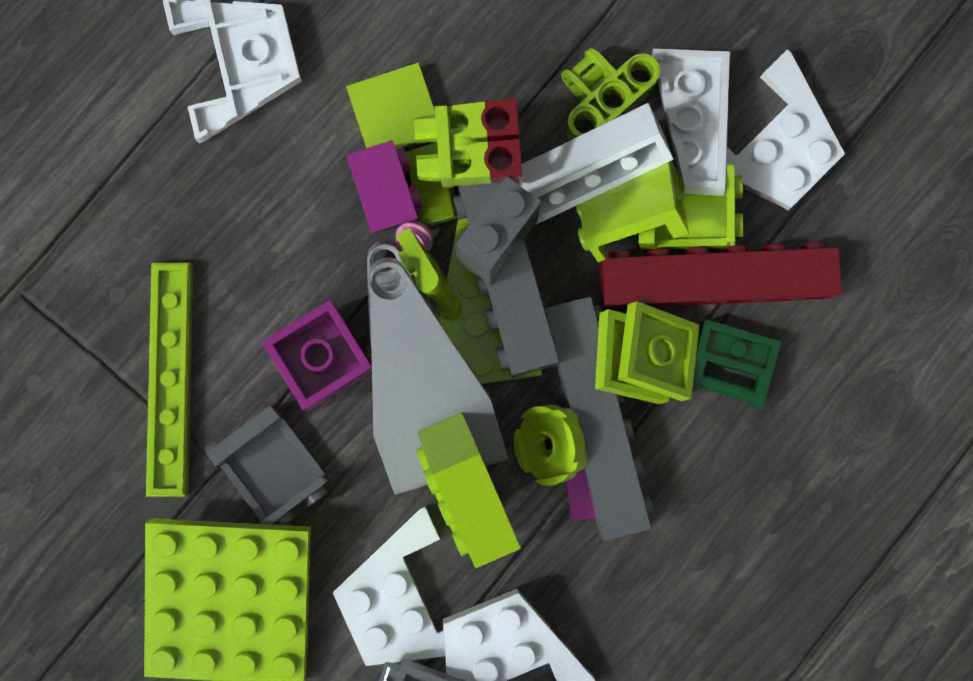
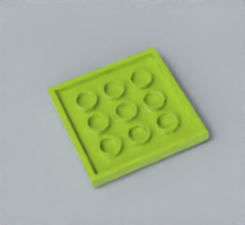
(226, 600)

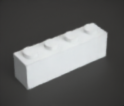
(596, 161)

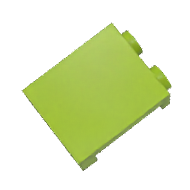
(633, 208)
(709, 220)

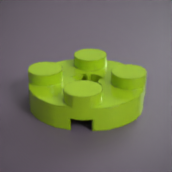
(567, 440)

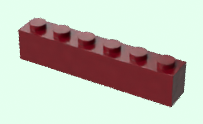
(720, 277)

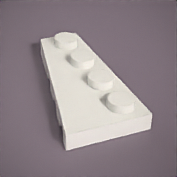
(696, 111)

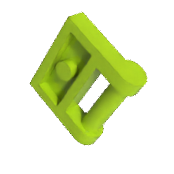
(428, 275)

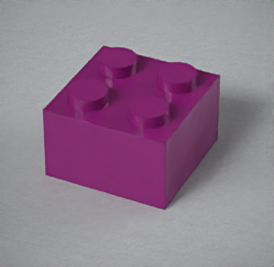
(383, 187)
(318, 356)

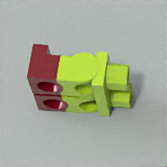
(473, 143)

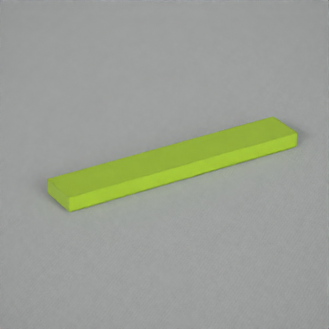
(169, 380)

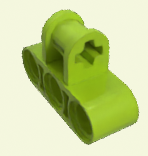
(596, 78)

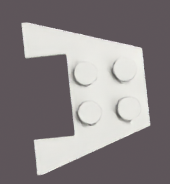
(251, 52)
(793, 146)
(385, 604)
(505, 641)

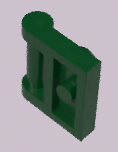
(739, 352)

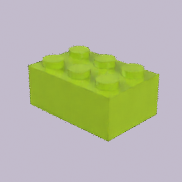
(465, 491)

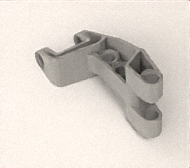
(417, 374)

